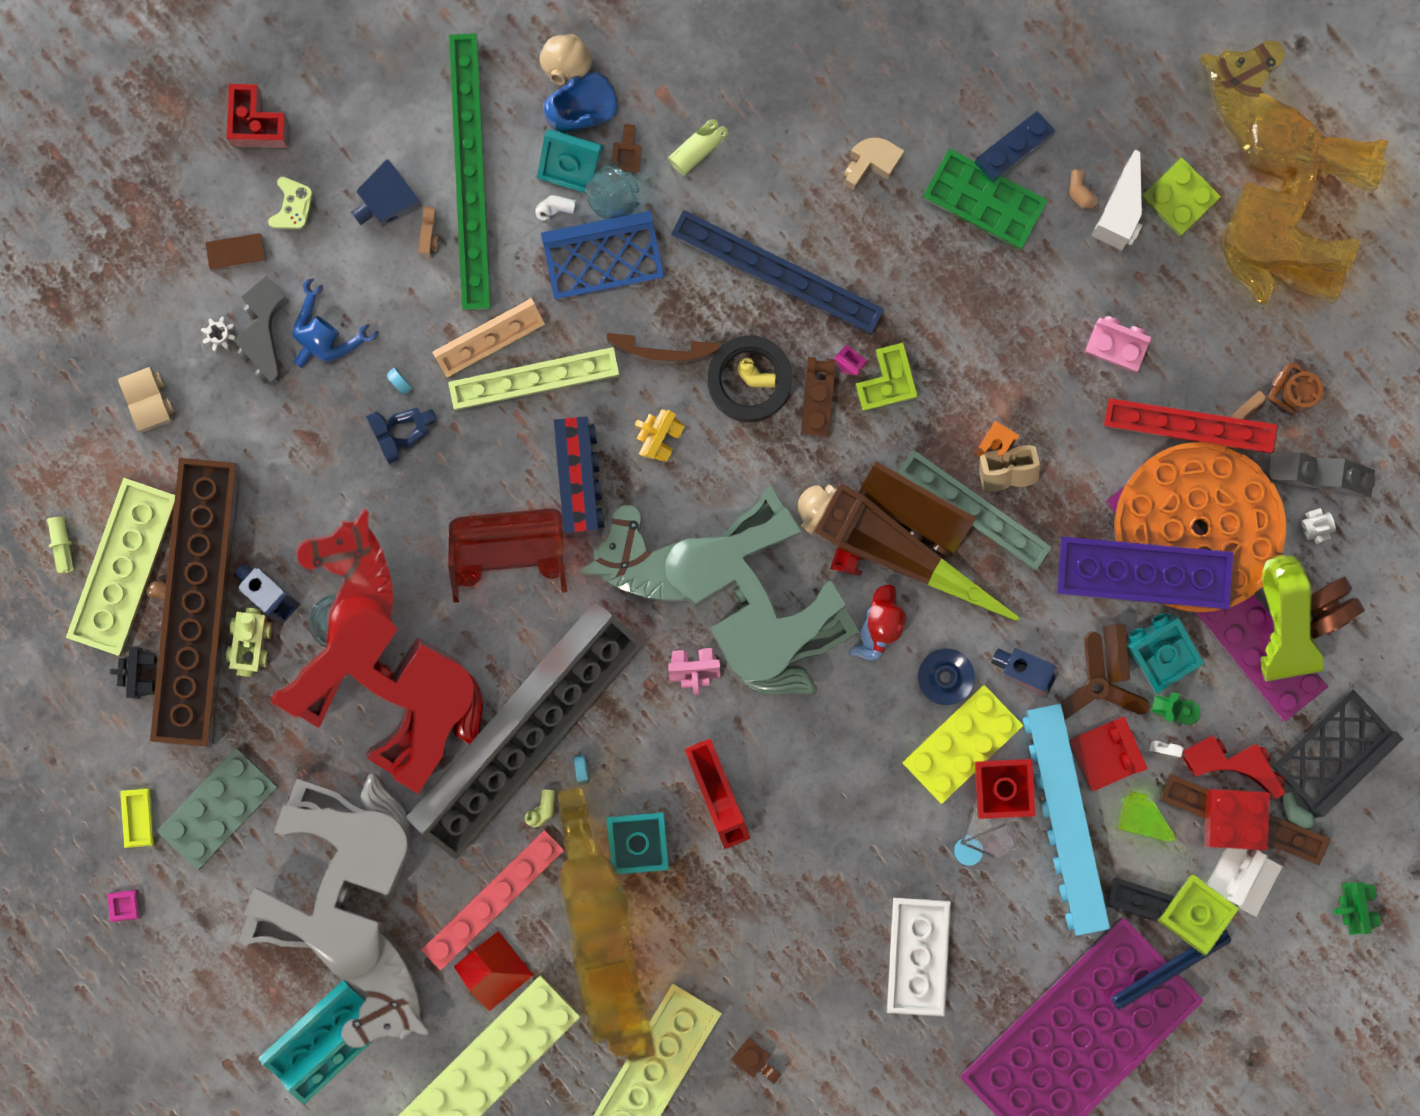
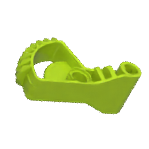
(1291, 645)

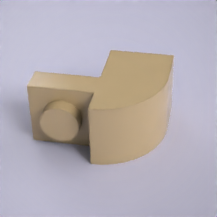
(872, 154)

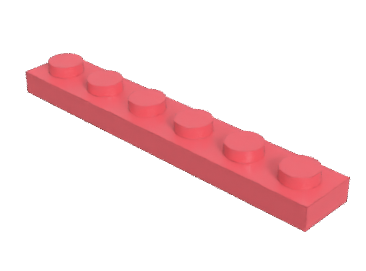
(492, 900)

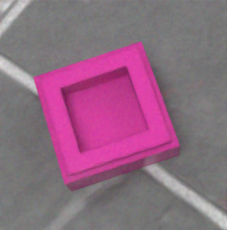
(123, 906)

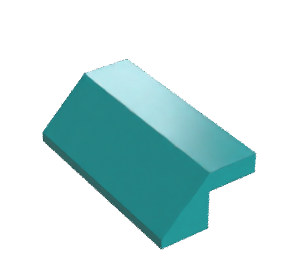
(314, 1047)

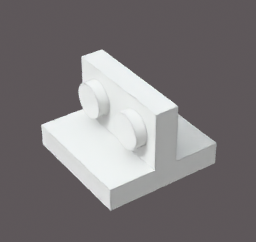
(1244, 878)

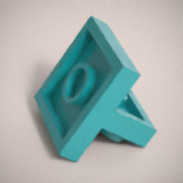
(568, 160)

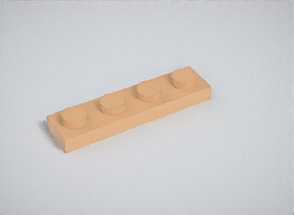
(488, 338)

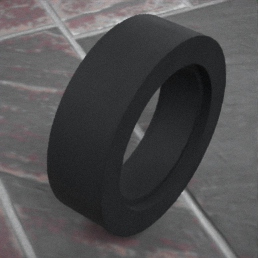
(742, 345)

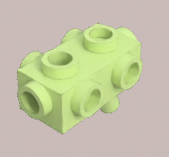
(249, 635)

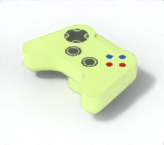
(295, 205)

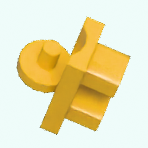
(653, 433)

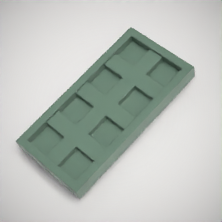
(217, 809)

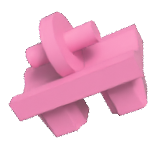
(694, 673)

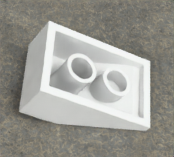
(1121, 215)

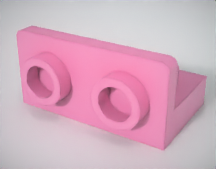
(1118, 344)

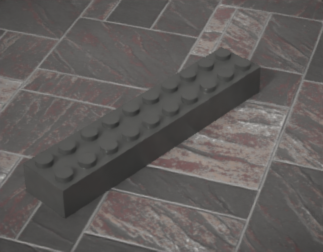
(524, 730)

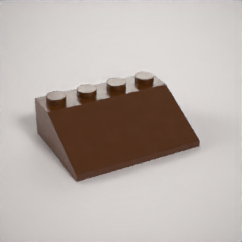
(917, 509)

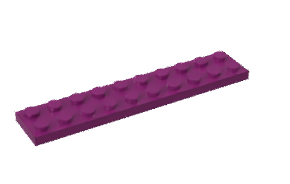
(1244, 635)

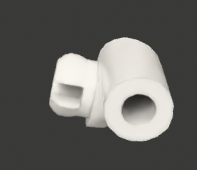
(553, 205)

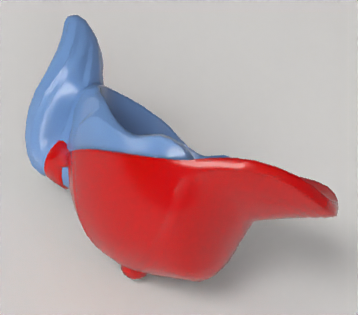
(883, 625)

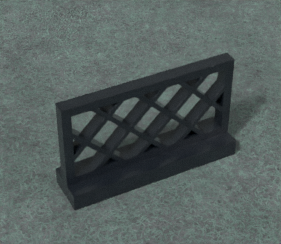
(1354, 771)

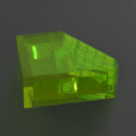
(1142, 818)

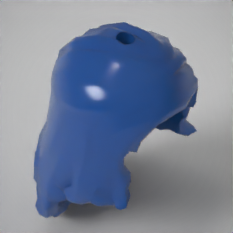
(588, 99)

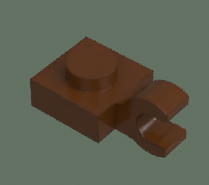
(626, 153)
(753, 1059)

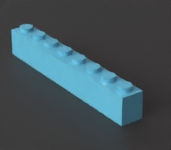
(1067, 820)

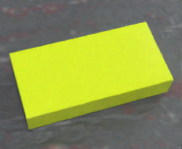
(137, 818)

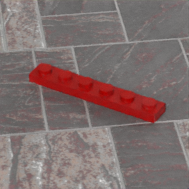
(1191, 426)

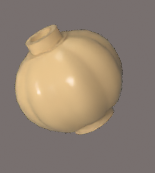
(565, 58)
(812, 504)

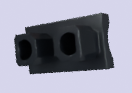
(135, 685)

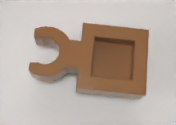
(428, 239)

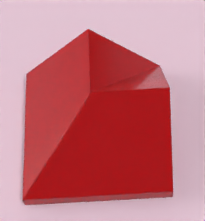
(1005, 789)
(493, 971)

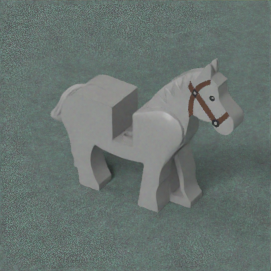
(371, 854)

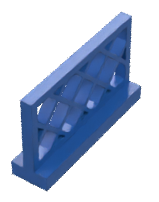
(599, 230)

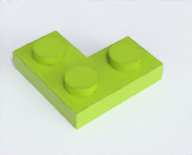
(894, 385)

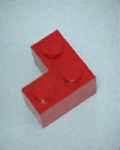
(249, 125)

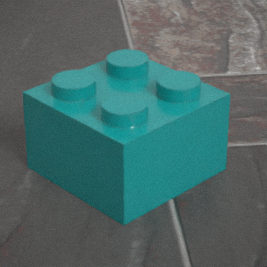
(638, 843)

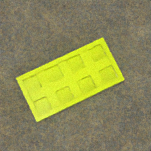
(965, 737)

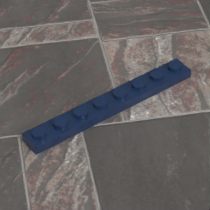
(777, 272)

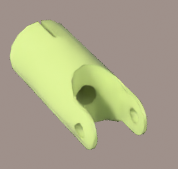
(697, 147)

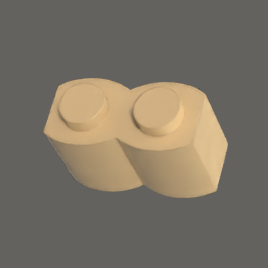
(146, 400)
(1015, 468)

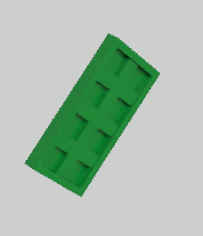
(996, 207)

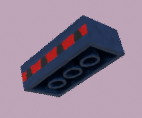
(577, 478)

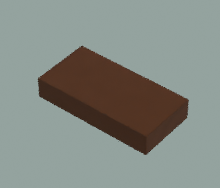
(235, 252)
(1116, 653)

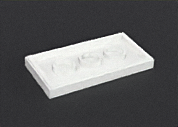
(918, 957)

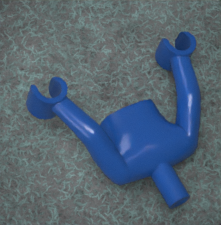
(320, 335)

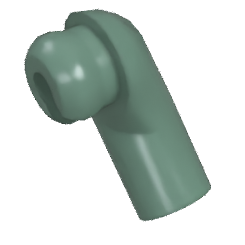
(1295, 813)

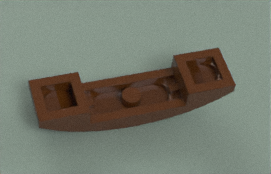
(626, 345)

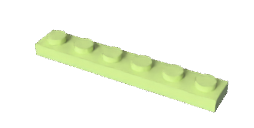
(533, 378)

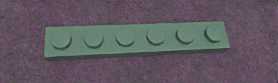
(988, 521)

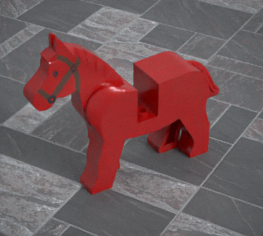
(426, 683)

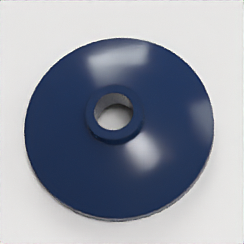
(959, 669)

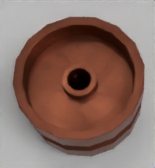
(1329, 611)

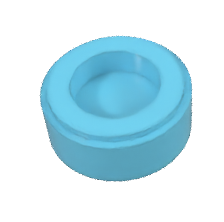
(399, 381)
(966, 855)

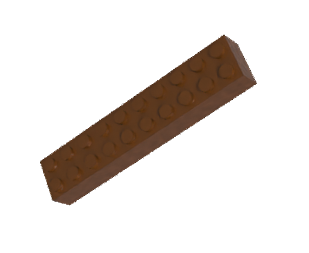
(195, 602)

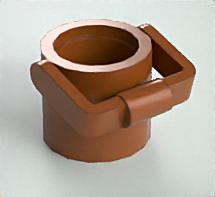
(1299, 392)

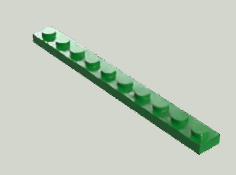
(469, 172)

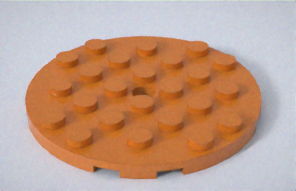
(1210, 486)

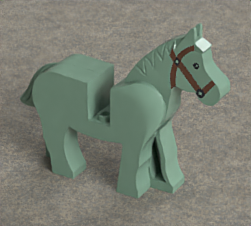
(698, 569)

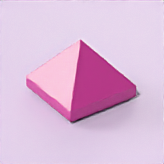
(850, 361)

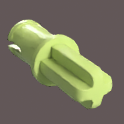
(60, 544)

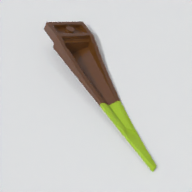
(869, 533)

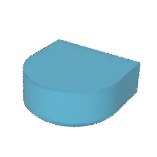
(581, 769)

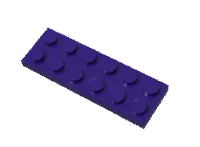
(1145, 573)

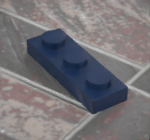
(1014, 146)

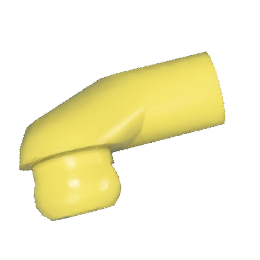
(753, 377)

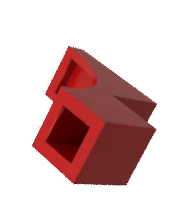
(1251, 762)

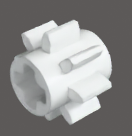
(211, 334)
(1318, 526)

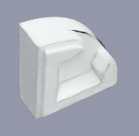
(1166, 749)

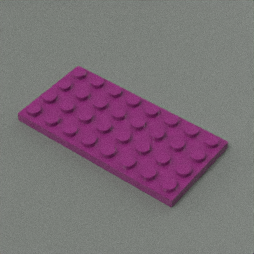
(1074, 1040)

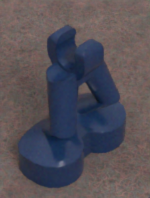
(390, 444)

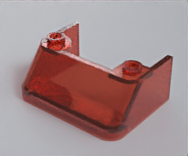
(506, 542)

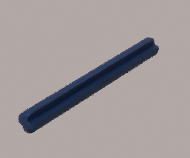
(1164, 973)

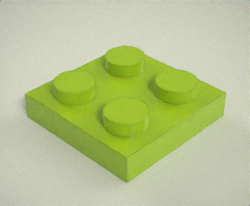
(1180, 197)
(1198, 914)

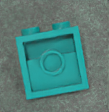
(1163, 651)

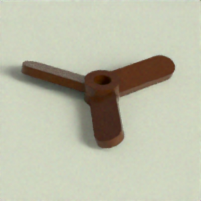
(1095, 675)

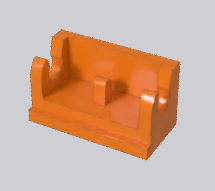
(998, 438)

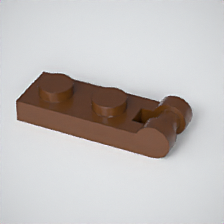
(818, 398)

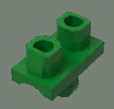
(1176, 710)
(1355, 908)

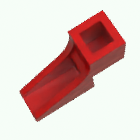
(717, 793)

